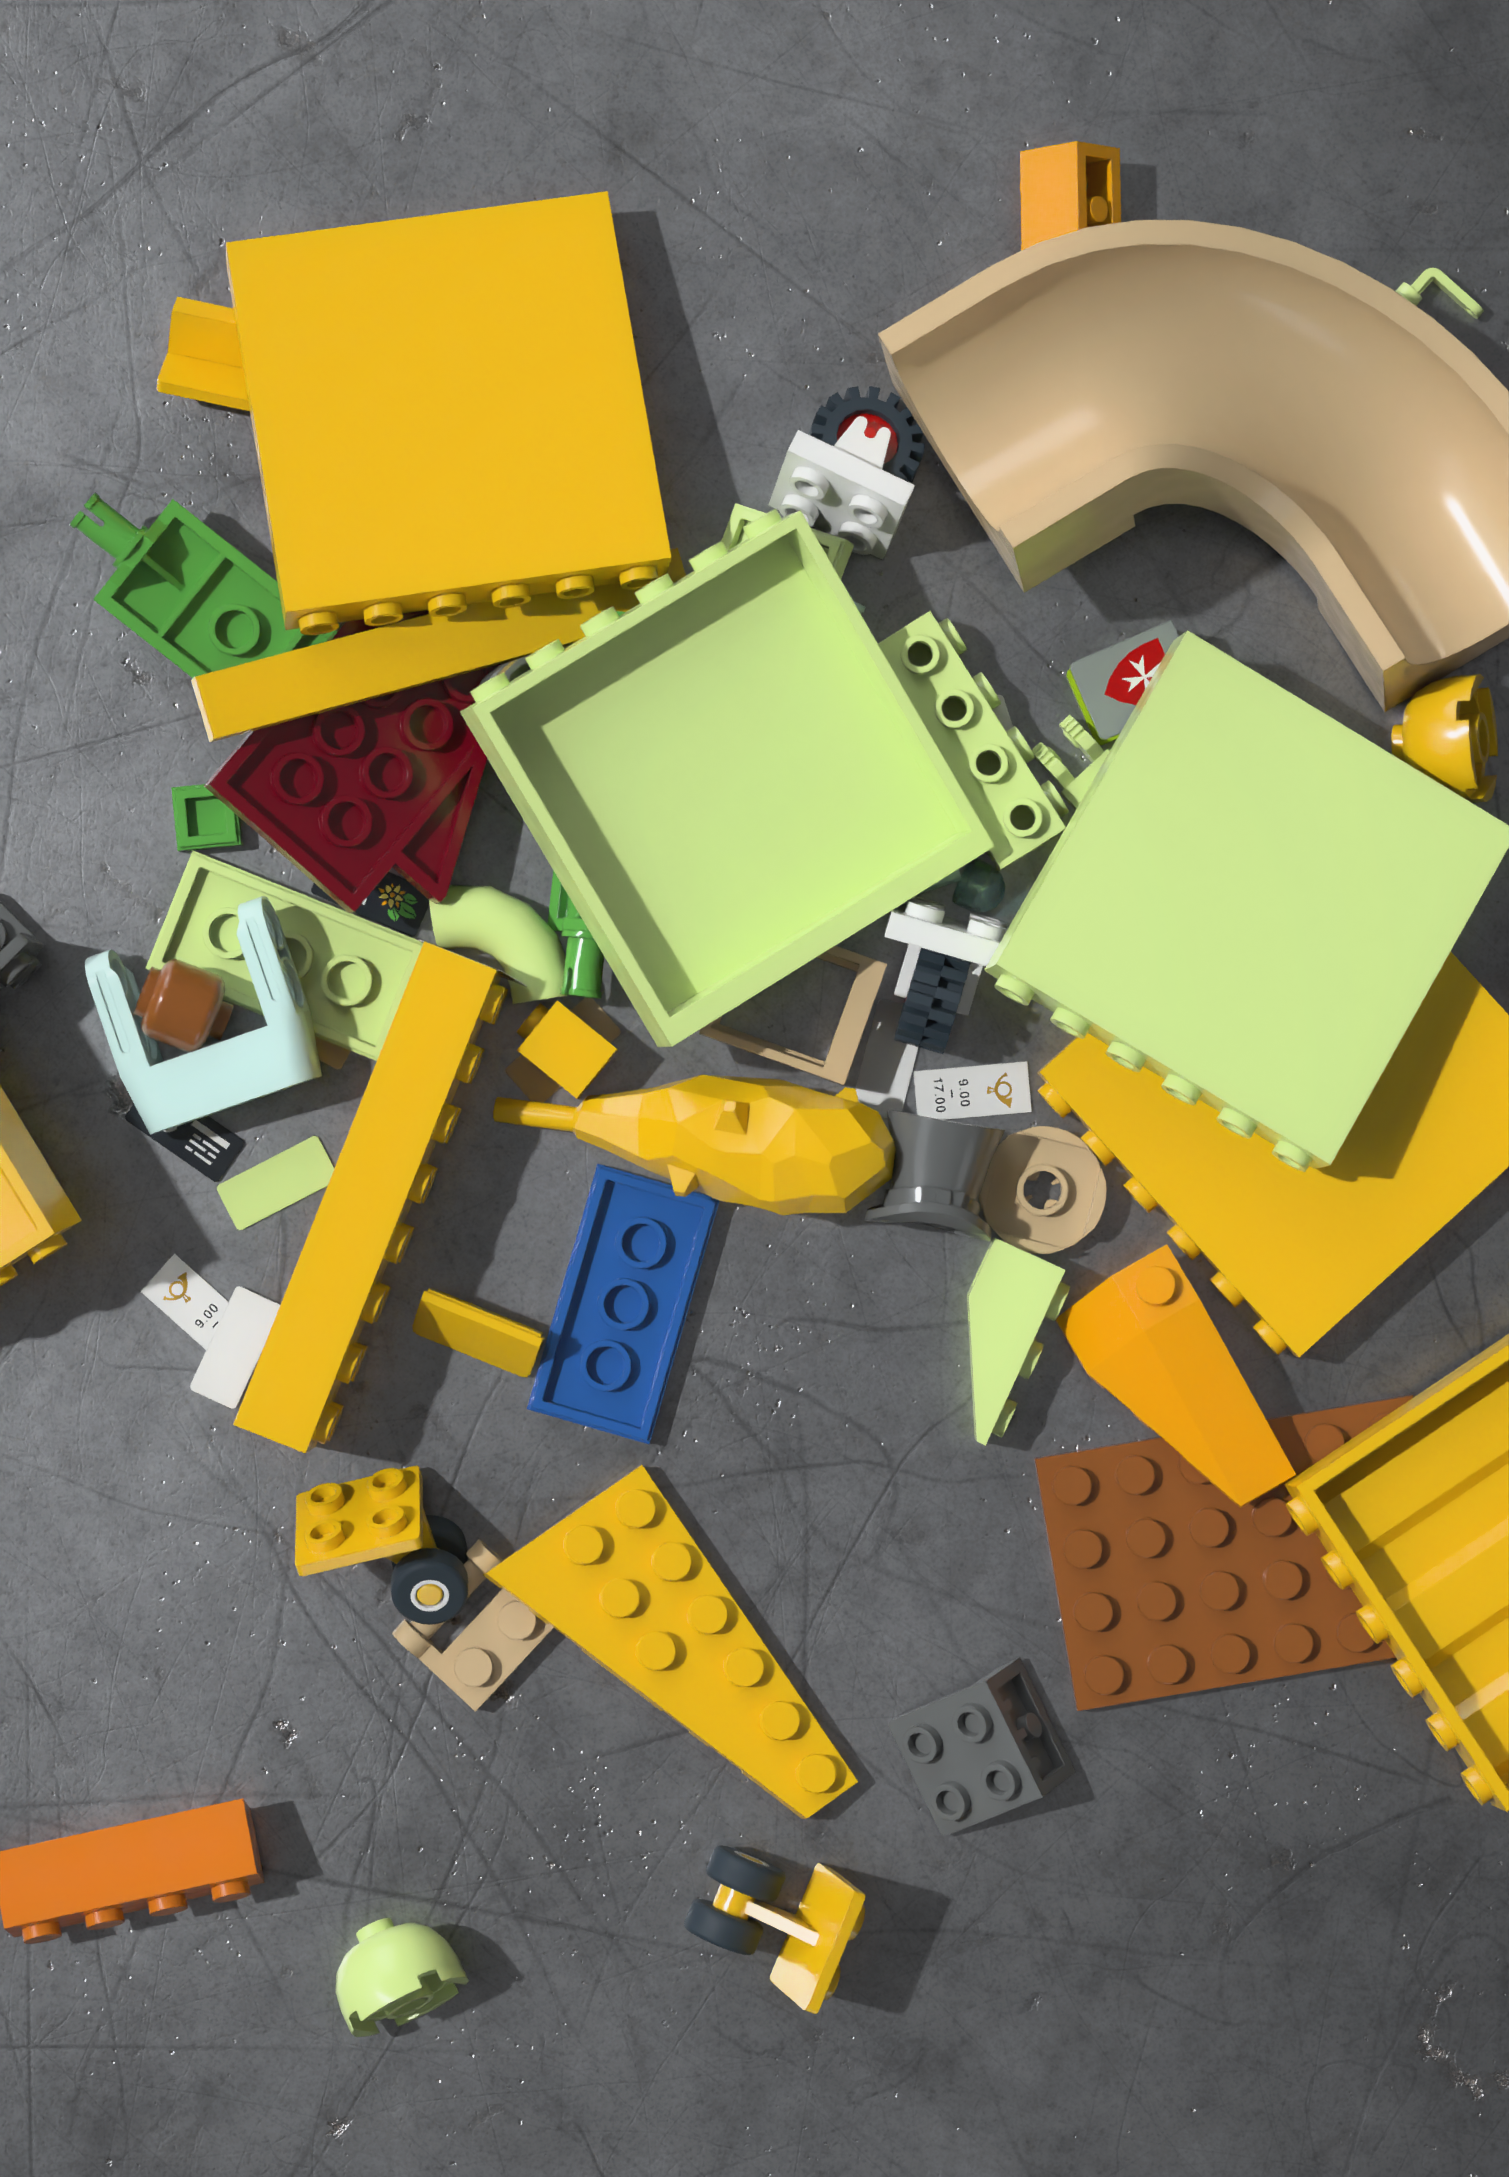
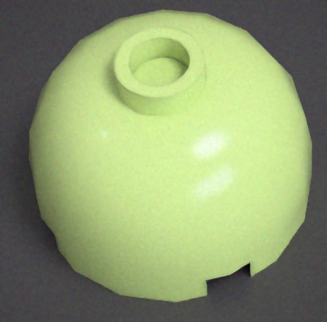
(395, 1975)

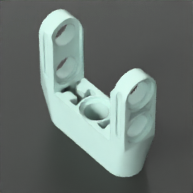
(224, 1072)

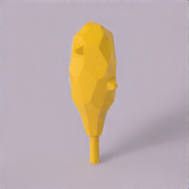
(734, 1139)

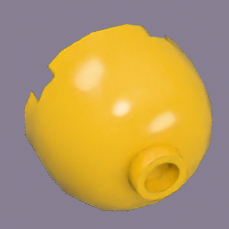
(1450, 735)

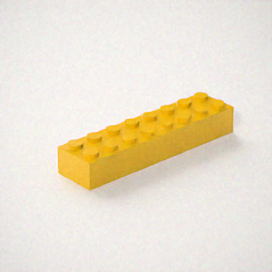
(369, 1198)

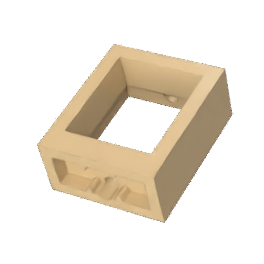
(847, 1034)

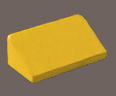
(477, 1332)

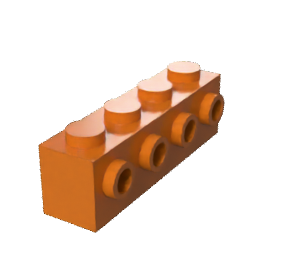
(129, 1869)

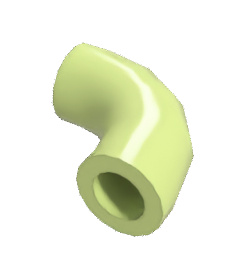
(508, 932)

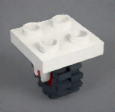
(853, 470)
(938, 968)

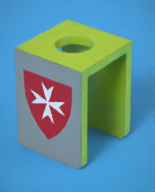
(1115, 678)

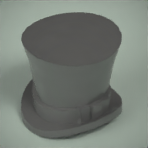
(937, 1174)

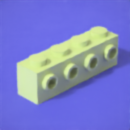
(972, 740)

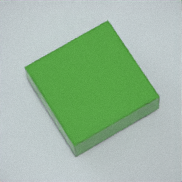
(203, 820)

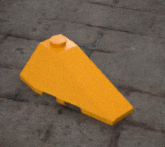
(1165, 1361)

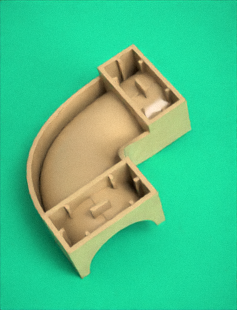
(1236, 383)

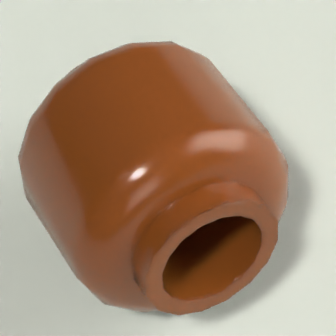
(183, 1006)

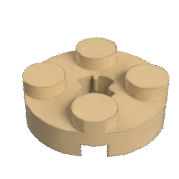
(1061, 1220)

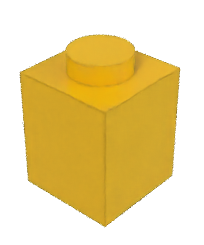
(564, 1047)

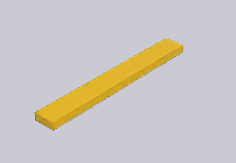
(395, 658)

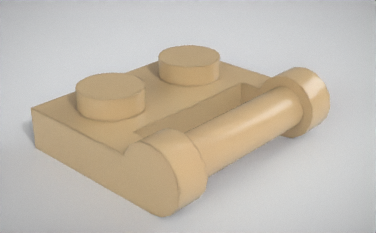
(487, 1647)

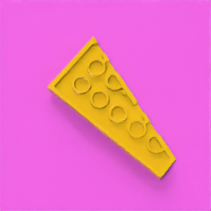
(658, 1618)

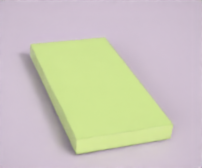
(345, 964)

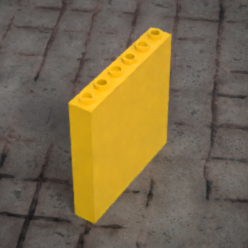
(447, 412)
(1324, 1237)

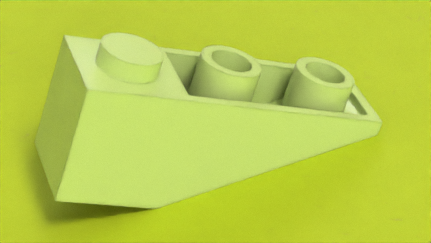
(1004, 1315)

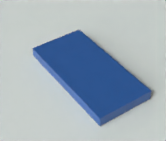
(623, 1304)

